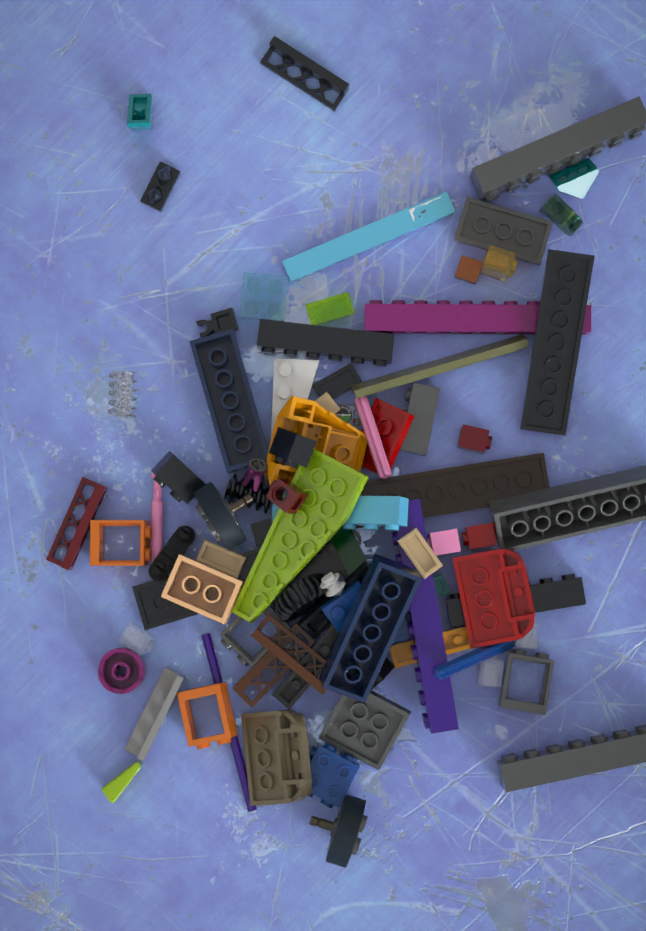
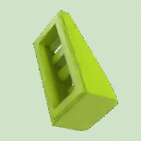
(116, 786)

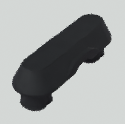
(167, 557)

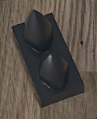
(160, 186)

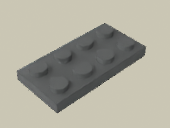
(505, 228)

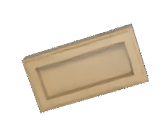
(420, 553)
(221, 558)

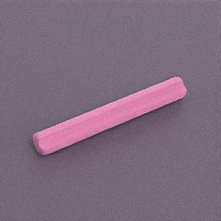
(373, 437)

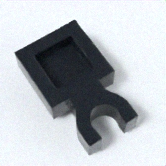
(220, 322)

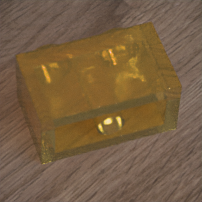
(498, 263)

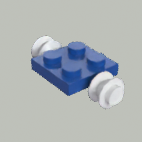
(339, 606)

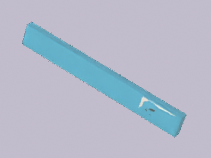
(368, 236)

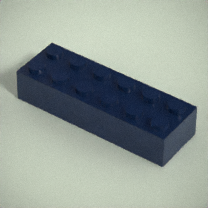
(229, 399)
(370, 628)

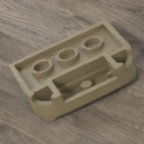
(276, 757)

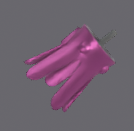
(257, 469)

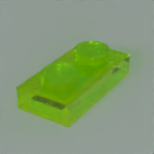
(330, 309)

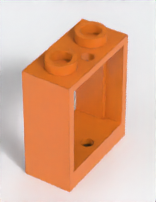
(97, 542)
(226, 713)

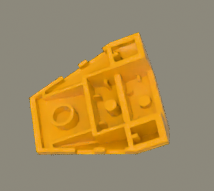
(314, 422)

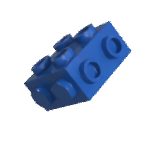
(331, 774)

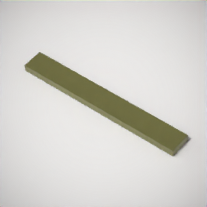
(440, 366)

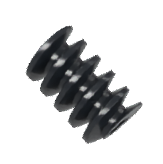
(236, 490)

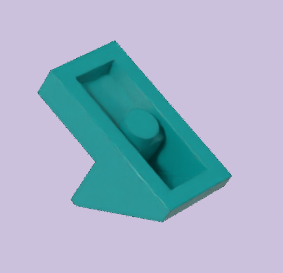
(140, 112)

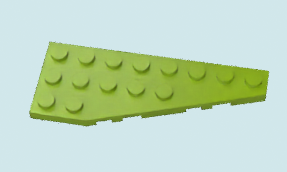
(298, 537)

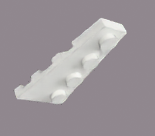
(290, 379)

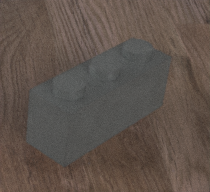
(423, 406)

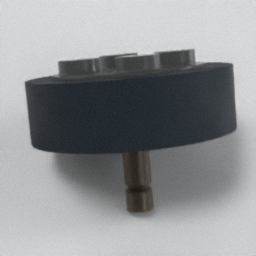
(221, 515)
(344, 830)

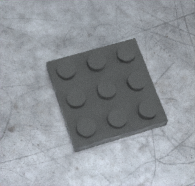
(365, 728)

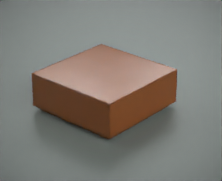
(468, 269)

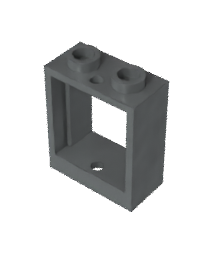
(243, 655)
(540, 658)

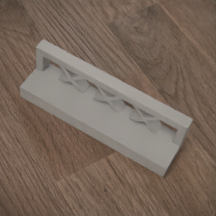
(155, 713)

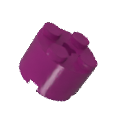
(109, 667)

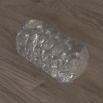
(122, 394)

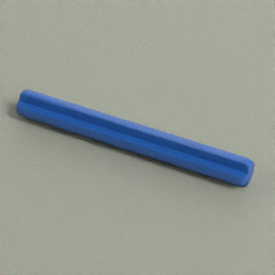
(470, 659)

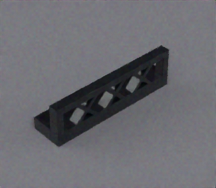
(309, 66)
(315, 620)

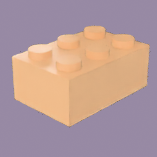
(202, 589)

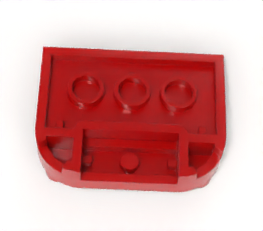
(495, 596)

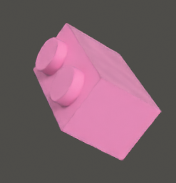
(444, 542)

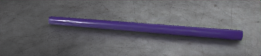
(235, 746)

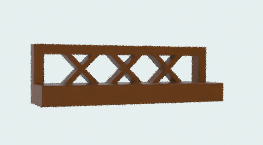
(285, 656)
(263, 663)

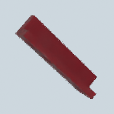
(81, 529)

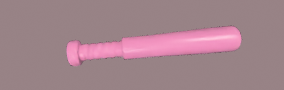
(156, 541)

